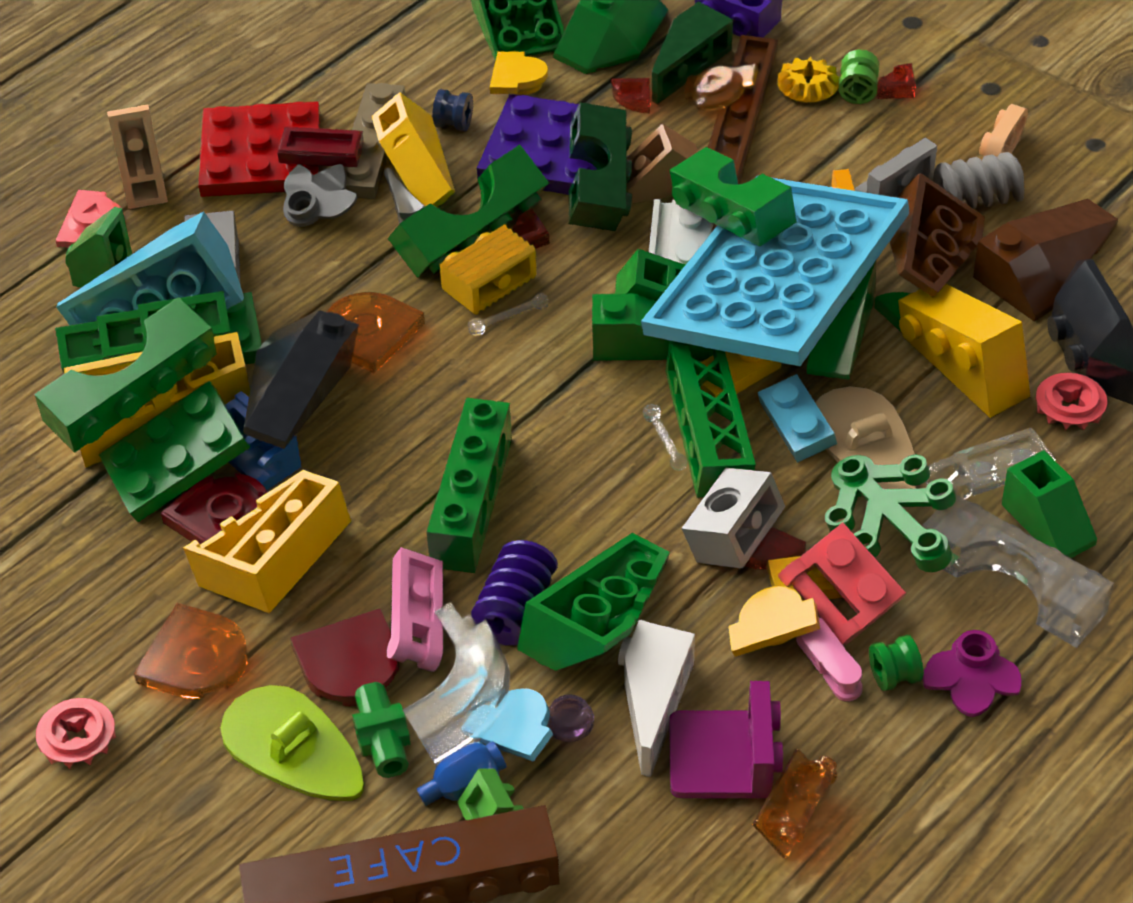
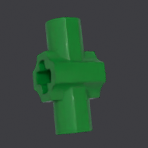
(381, 730)

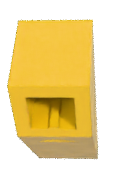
(414, 149)

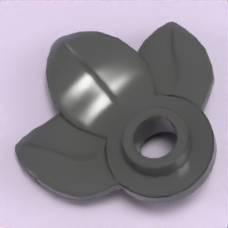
(319, 193)

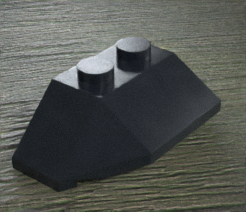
(1094, 331)

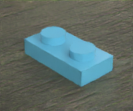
(797, 418)

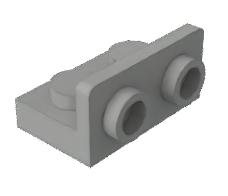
(901, 170)

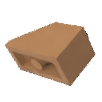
(653, 160)

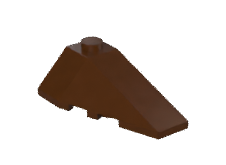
(934, 235)
(1035, 254)

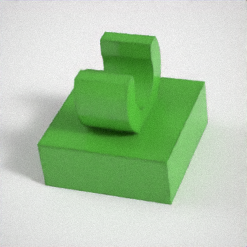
(486, 796)

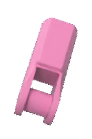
(832, 661)

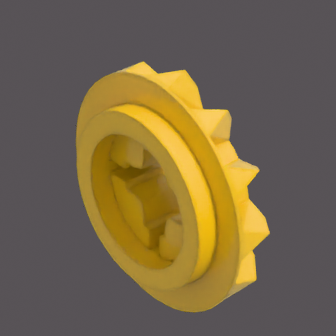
(821, 86)

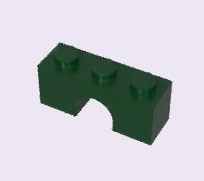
(600, 195)

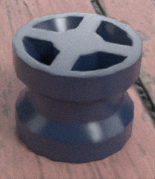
(452, 110)

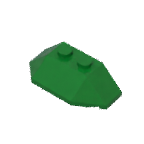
(608, 32)

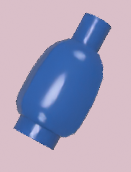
(458, 769)

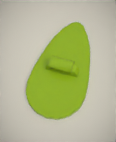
(291, 743)

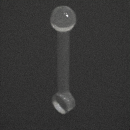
(477, 326)
(652, 414)

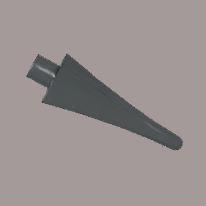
(404, 201)

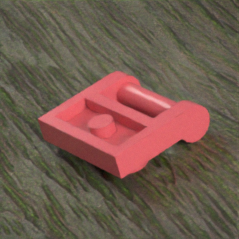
(854, 576)

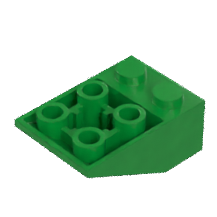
(519, 25)

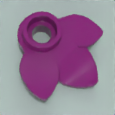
(971, 678)

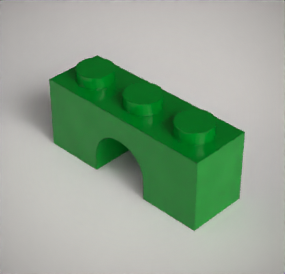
(750, 210)

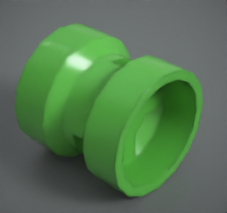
(859, 76)

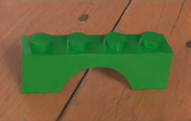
(433, 234)
(86, 406)

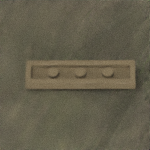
(367, 176)

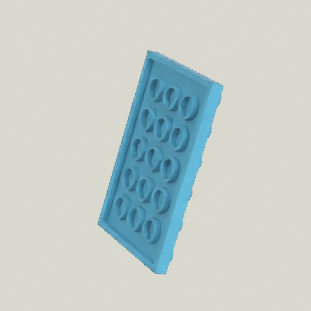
(780, 294)

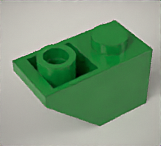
(1048, 504)

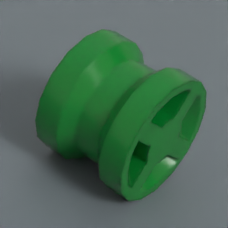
(896, 662)

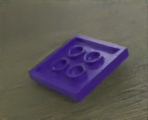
(544, 134)

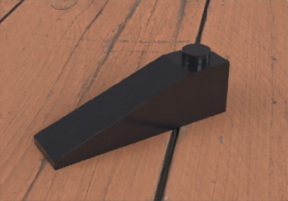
(296, 373)

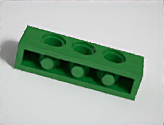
(470, 484)

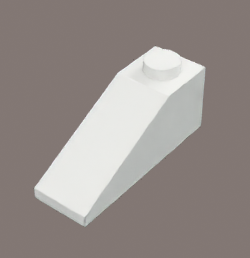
(656, 673)

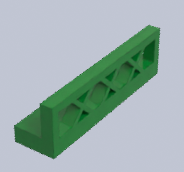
(693, 416)

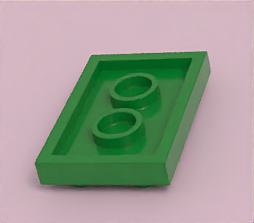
(173, 451)

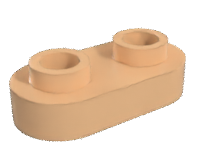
(1006, 133)

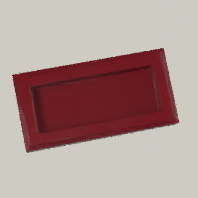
(320, 146)

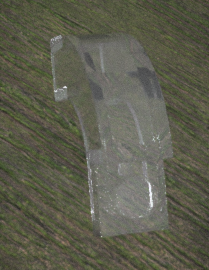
(471, 694)

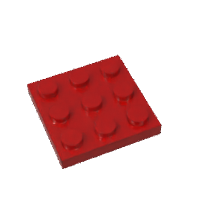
(243, 146)

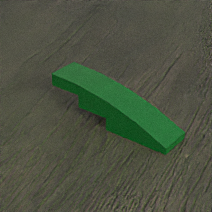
(125, 331)

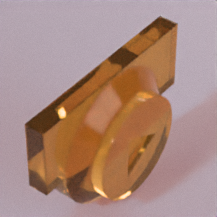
(719, 86)

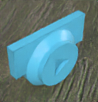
(521, 725)

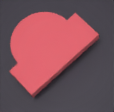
(85, 210)

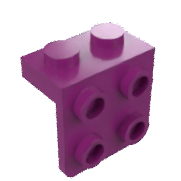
(726, 749)

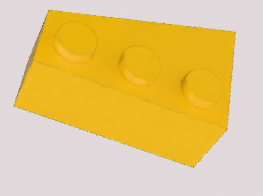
(272, 545)

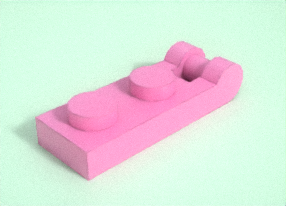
(415, 598)

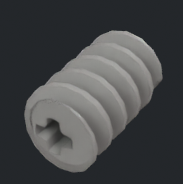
(982, 178)

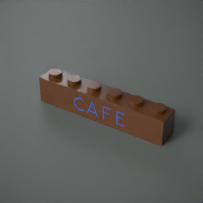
(427, 865)

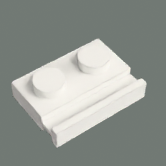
(677, 232)

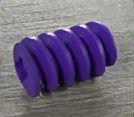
(515, 578)

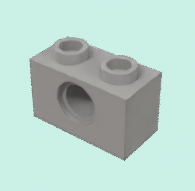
(733, 517)

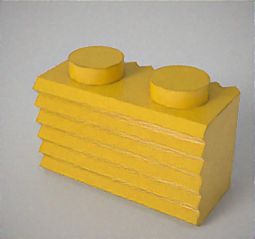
(488, 269)

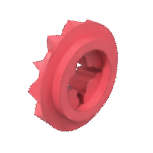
(1067, 388)
(74, 716)

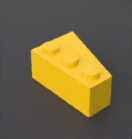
(970, 345)

